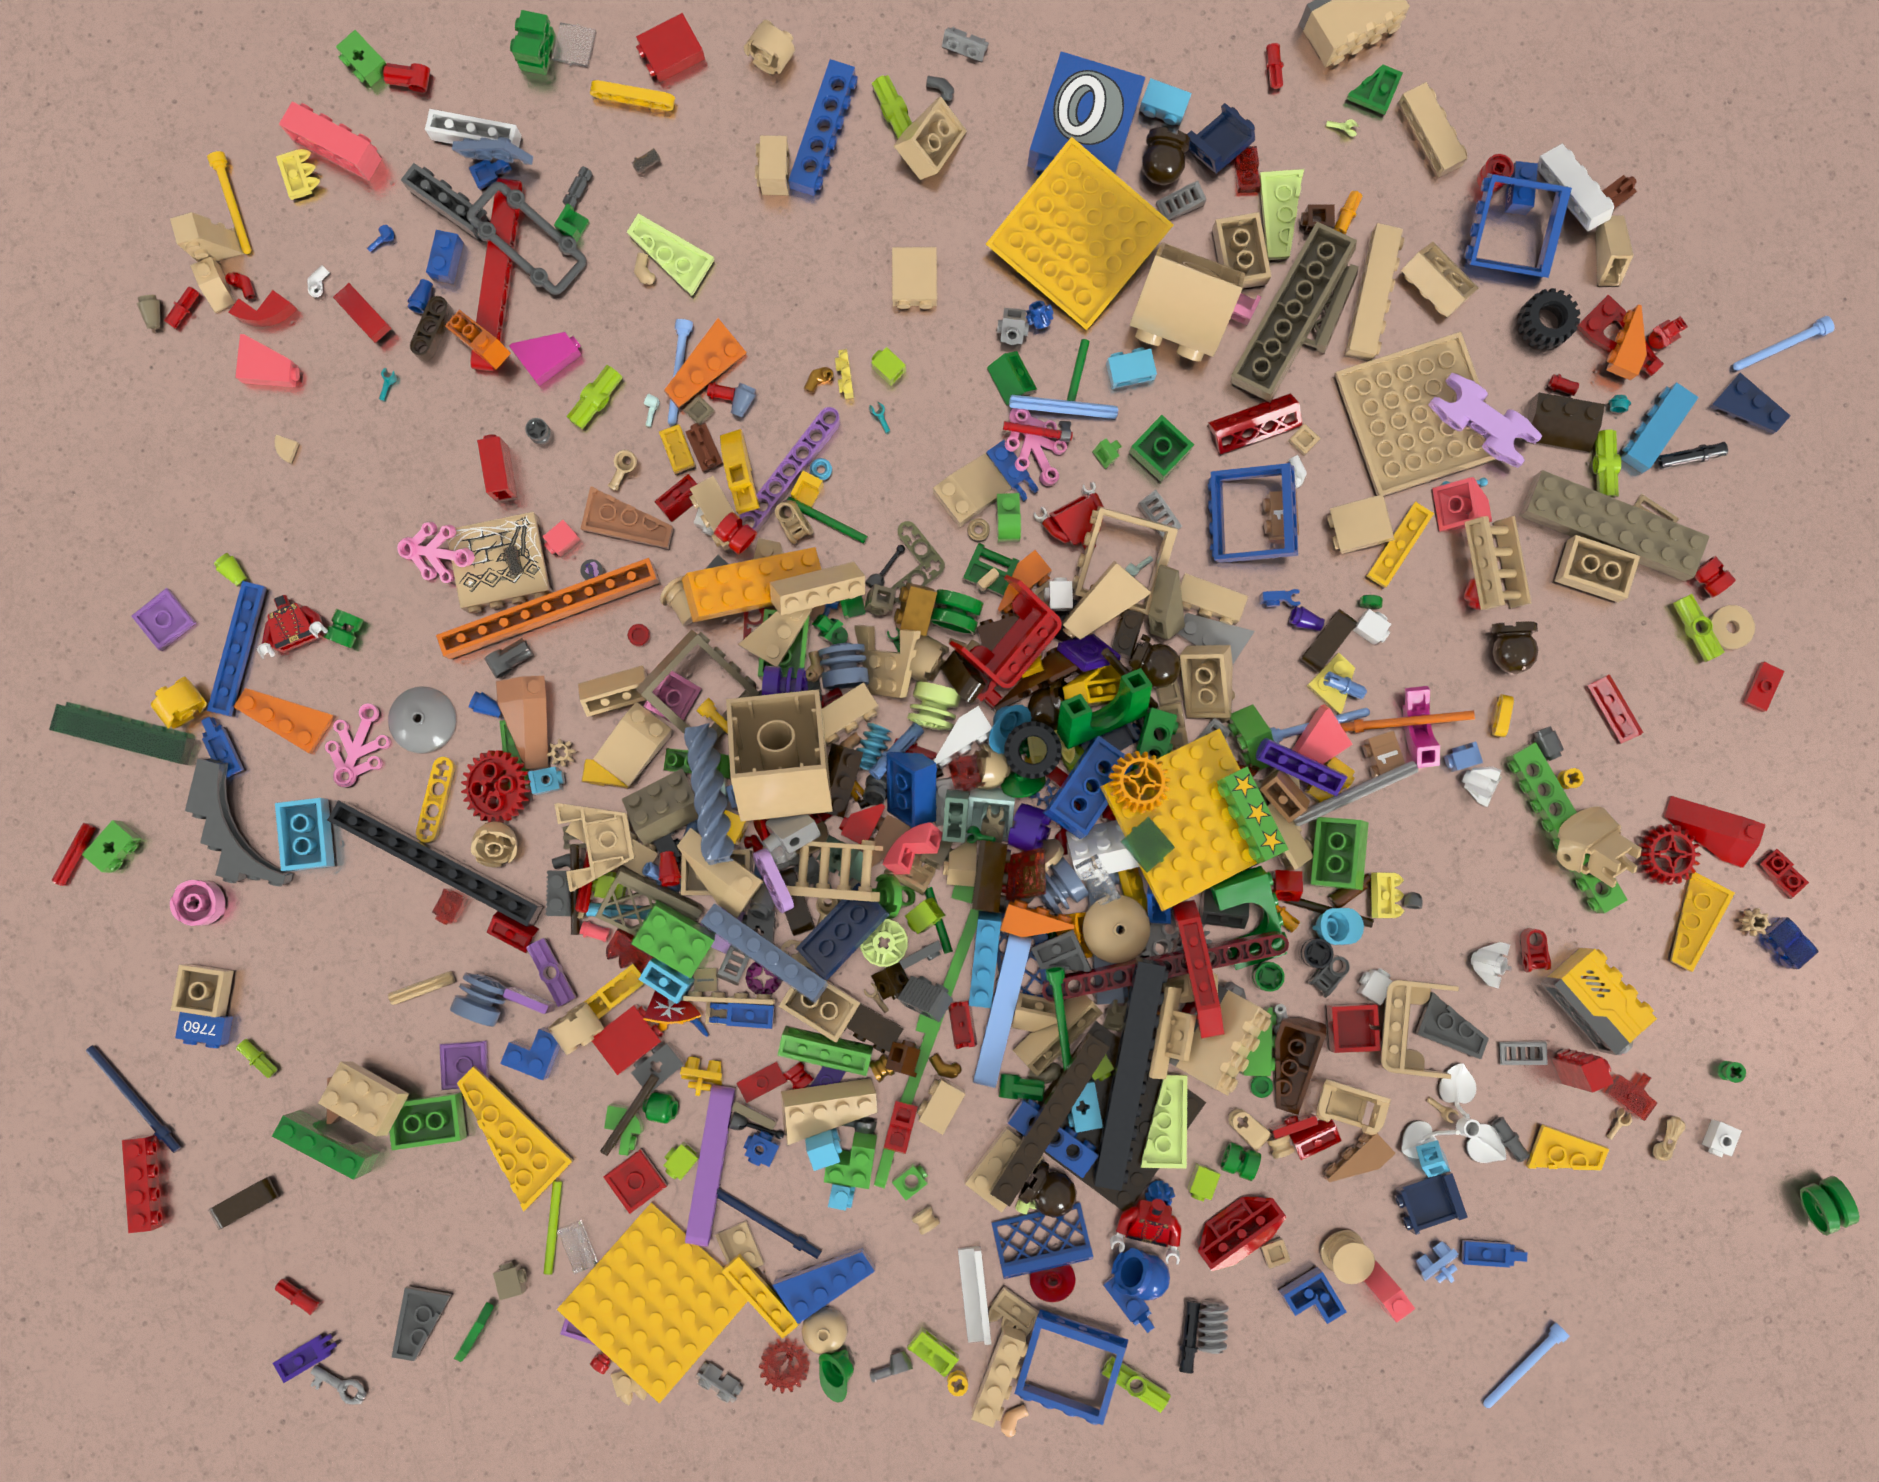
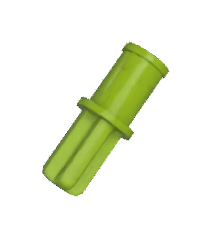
(256, 1058)

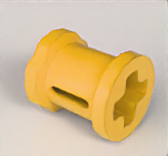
(1577, 778)
(962, 1388)

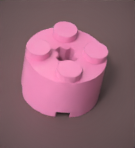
(190, 892)

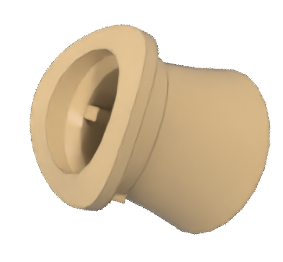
(676, 598)
(1347, 1257)

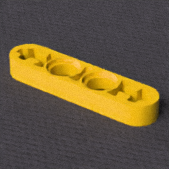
(632, 95)
(439, 800)

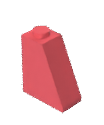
(263, 365)
(1322, 737)
(1388, 1294)

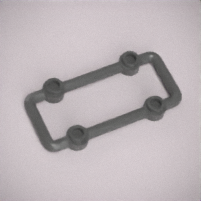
(516, 200)

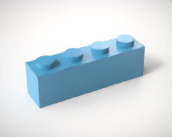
(1659, 427)
(985, 959)

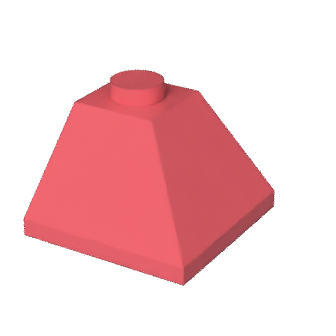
(1460, 503)

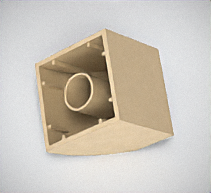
(1186, 302)
(778, 755)

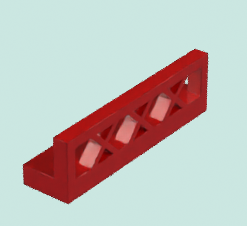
(1238, 422)

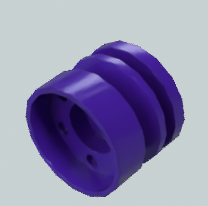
(775, 683)

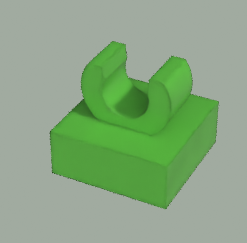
(1107, 452)

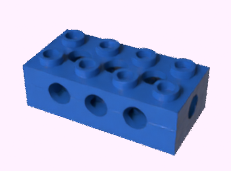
(1093, 803)

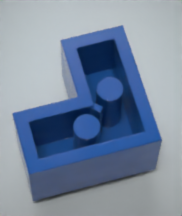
(533, 1060)
(1313, 1290)

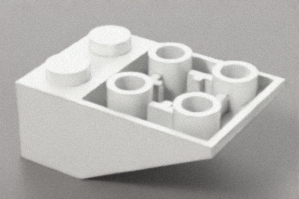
(968, 730)

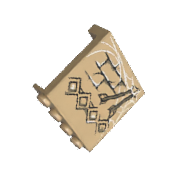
(488, 577)

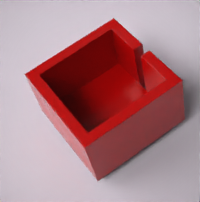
(1350, 1028)

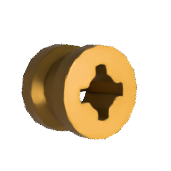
(879, 1070)

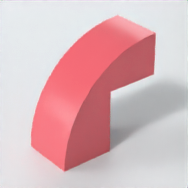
(918, 840)

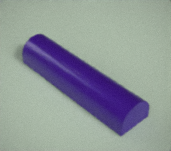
(1300, 766)

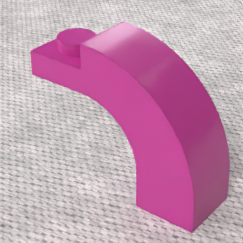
(1420, 738)

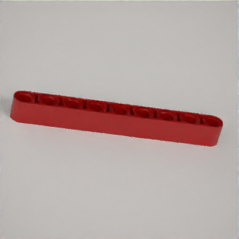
(496, 271)

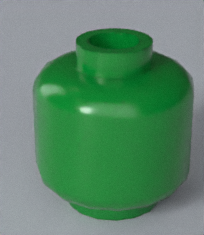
(660, 1107)

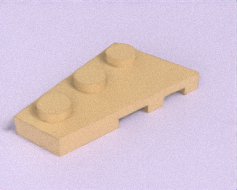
(775, 636)

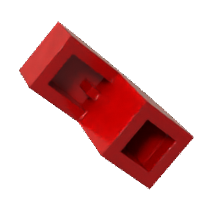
(271, 312)

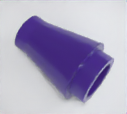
(1303, 618)

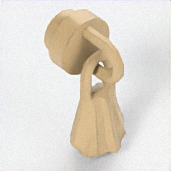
(1663, 1150)

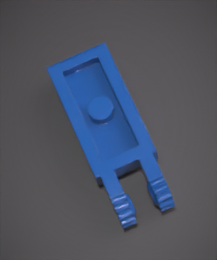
(1005, 463)
(744, 1015)

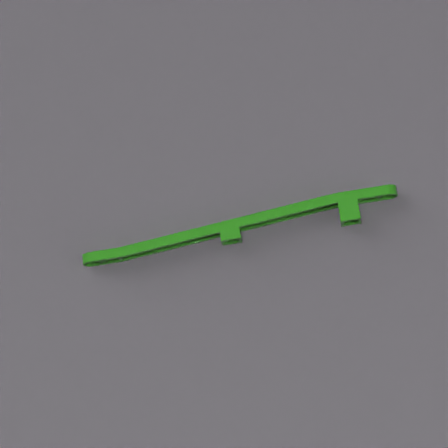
(930, 1026)

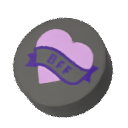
(591, 568)

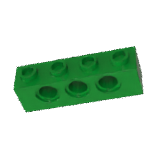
(1166, 724)

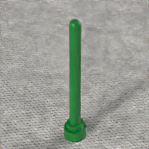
(1055, 977)

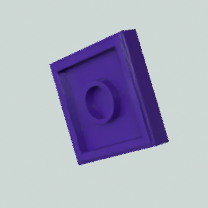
(1086, 652)

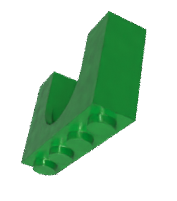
(1080, 724)
(1251, 887)
(300, 1133)

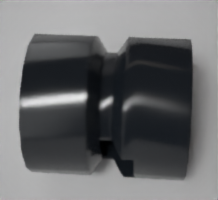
(1315, 953)

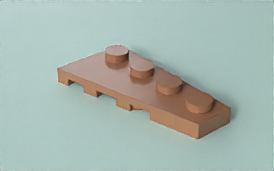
(620, 520)

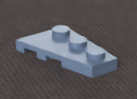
(487, 149)

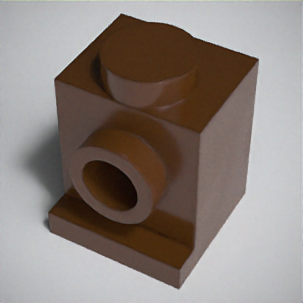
(1323, 212)
(903, 1058)

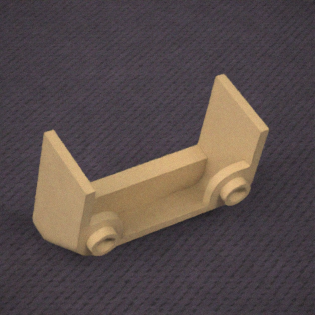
(1394, 1051)

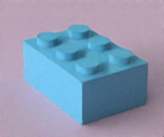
(304, 834)

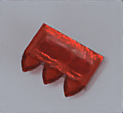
(621, 945)

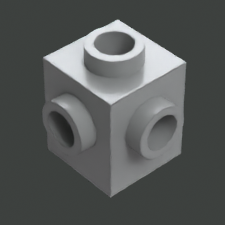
(1013, 326)

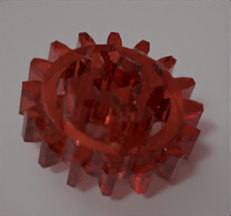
(792, 1370)

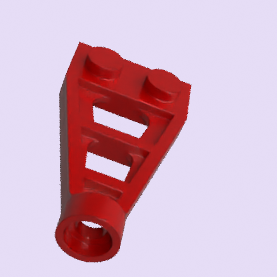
(1597, 321)

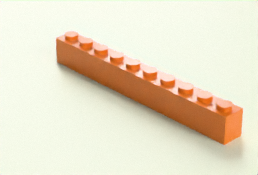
(547, 608)

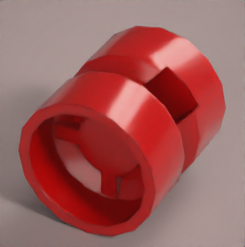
(1496, 164)
(733, 531)
(1714, 577)

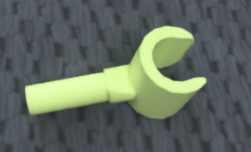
(1344, 126)
(1023, 1208)

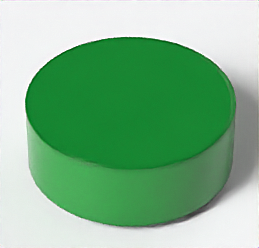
(1371, 602)
(1261, 1086)

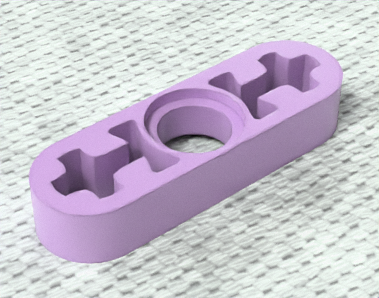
(773, 880)

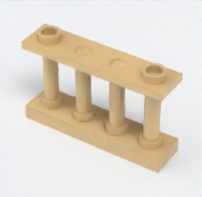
(1486, 567)
(843, 890)

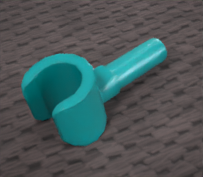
(387, 382)
(879, 414)

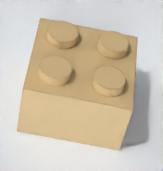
(773, 165)
(202, 990)
(941, 1105)

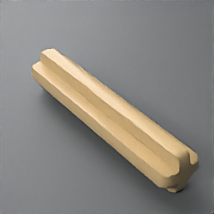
(421, 988)

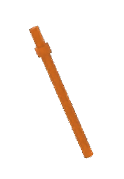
(1360, 725)

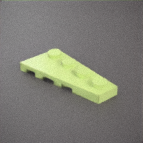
(1279, 208)
(675, 255)
(1168, 1129)

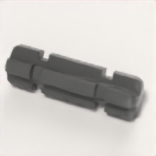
(577, 186)

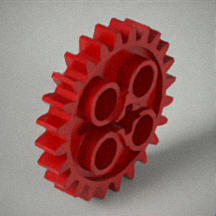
(495, 786)

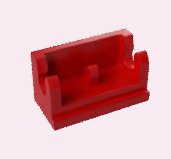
(962, 1024)

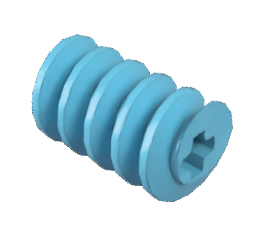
(873, 744)

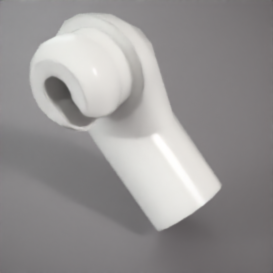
(1300, 472)

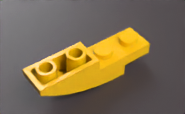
(738, 471)

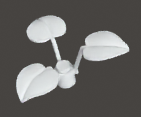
(1484, 1141)

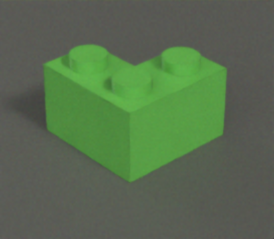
(1250, 731)
(854, 1165)

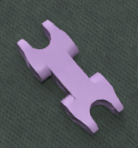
(1485, 420)

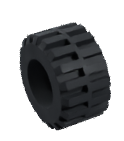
(1560, 306)
(1013, 744)

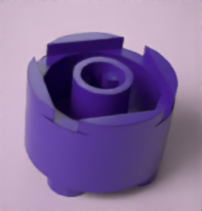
(1029, 828)

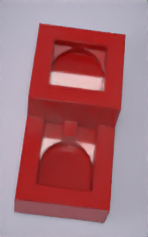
(900, 1127)

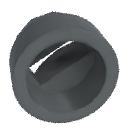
(1413, 901)

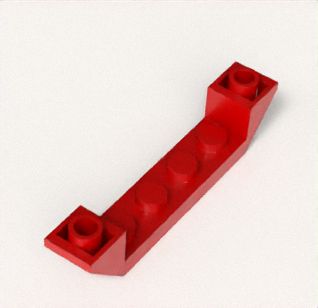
(1199, 969)

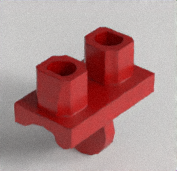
(1667, 333)
(989, 695)

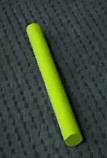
(552, 1227)

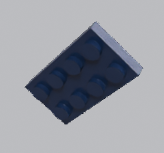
(841, 934)

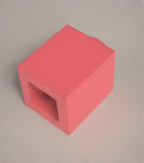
(560, 539)

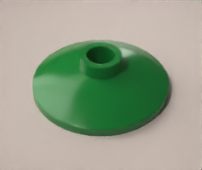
(1021, 787)

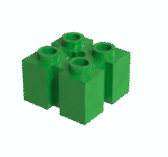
(532, 42)

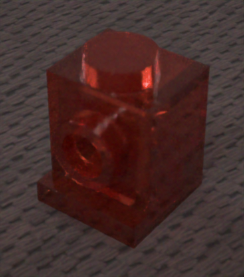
(960, 777)
(457, 903)

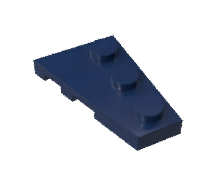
(1749, 403)

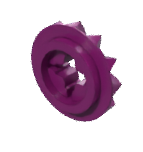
(756, 985)

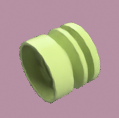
(934, 706)
(897, 946)

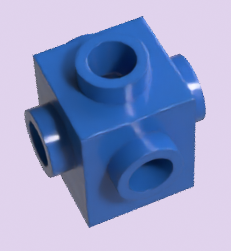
(766, 1141)

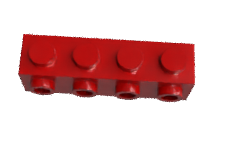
(1582, 1070)
(142, 1183)

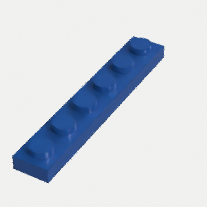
(236, 648)

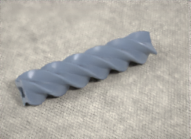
(708, 799)

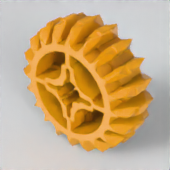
(1133, 800)

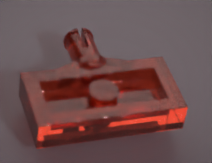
(1632, 1095)

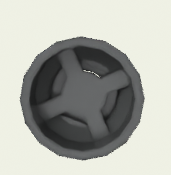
(534, 429)
(875, 790)

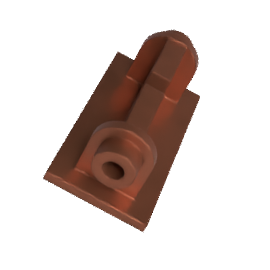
(1620, 190)
(703, 446)

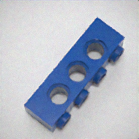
(1078, 1163)

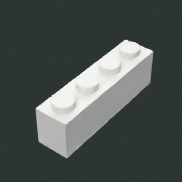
(452, 127)
(1586, 198)

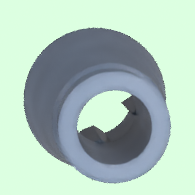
(742, 399)

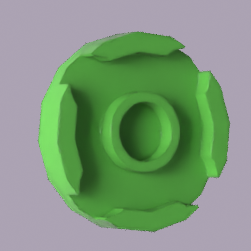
(891, 894)

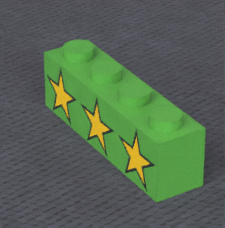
(1252, 815)

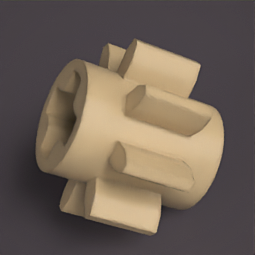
(554, 753)
(1760, 923)

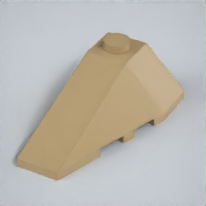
(726, 881)

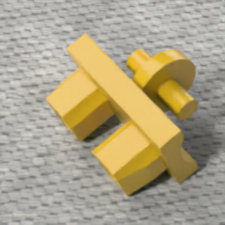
(691, 1072)

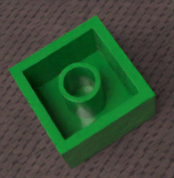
(1161, 448)

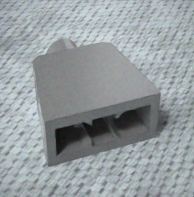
(790, 832)

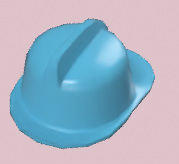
(1339, 926)

